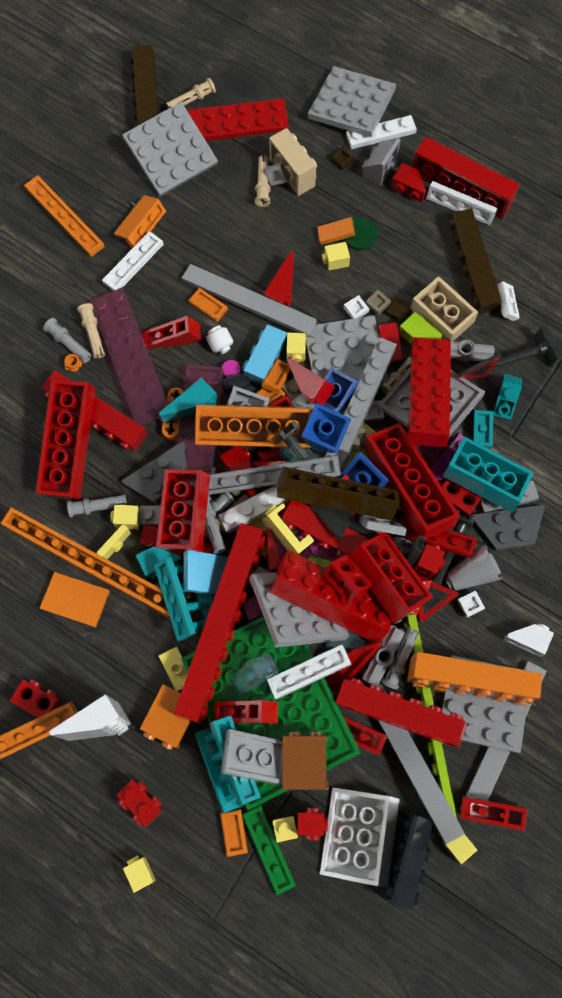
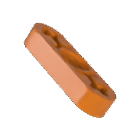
(166, 425)

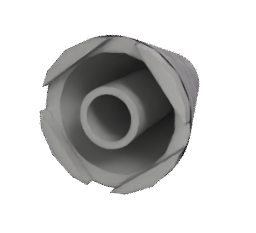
(474, 571)

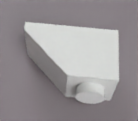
(531, 638)

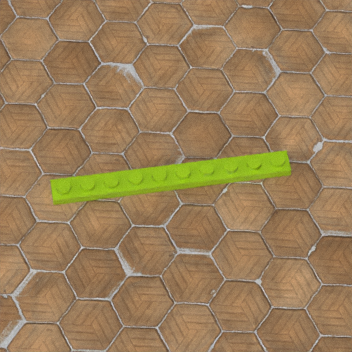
(434, 747)

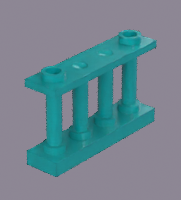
(176, 602)
(230, 790)

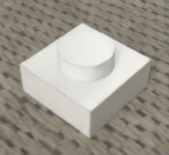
(356, 308)
(471, 604)

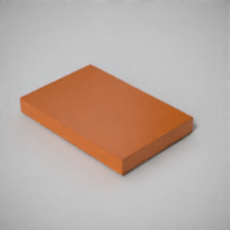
(75, 599)

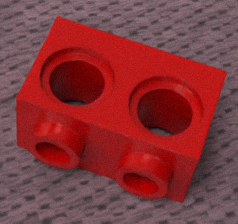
(457, 498)
(347, 579)
(34, 704)

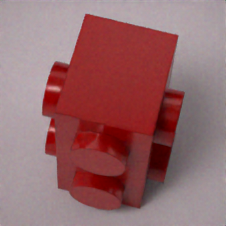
(429, 561)
(141, 804)
(311, 824)

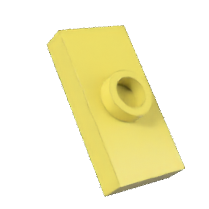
(115, 542)
(174, 667)

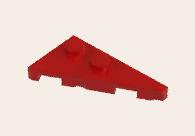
(358, 658)

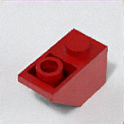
(409, 182)

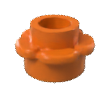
(72, 358)

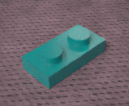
(483, 428)

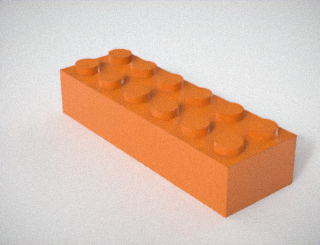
(247, 424)
(474, 678)

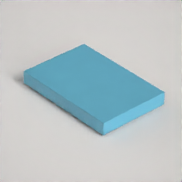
(203, 571)

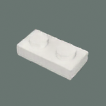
(509, 306)

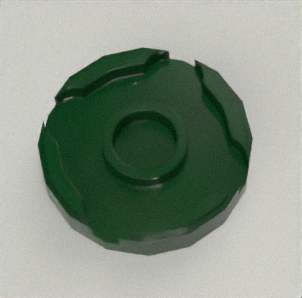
(365, 234)

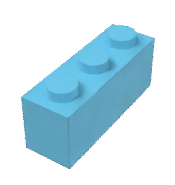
(264, 354)

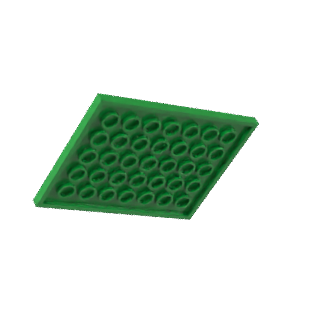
(301, 711)

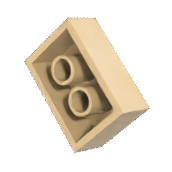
(295, 160)
(444, 309)

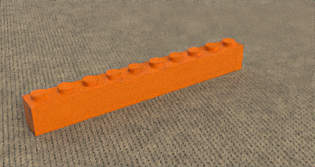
(86, 560)

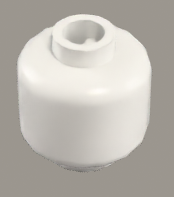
(219, 339)

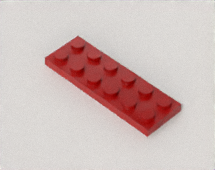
(241, 119)

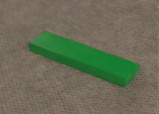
(269, 850)

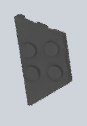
(150, 478)
(509, 529)

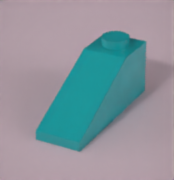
(186, 403)

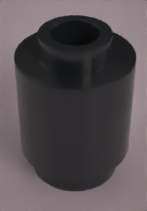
(237, 380)

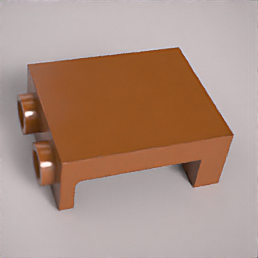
(304, 761)

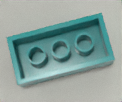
(488, 474)

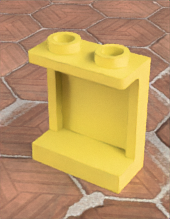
(283, 533)

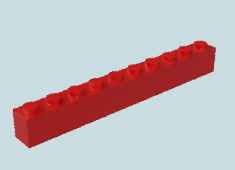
(220, 624)

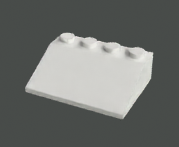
(98, 719)
(360, 837)

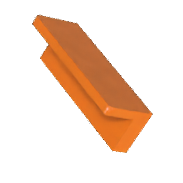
(140, 220)

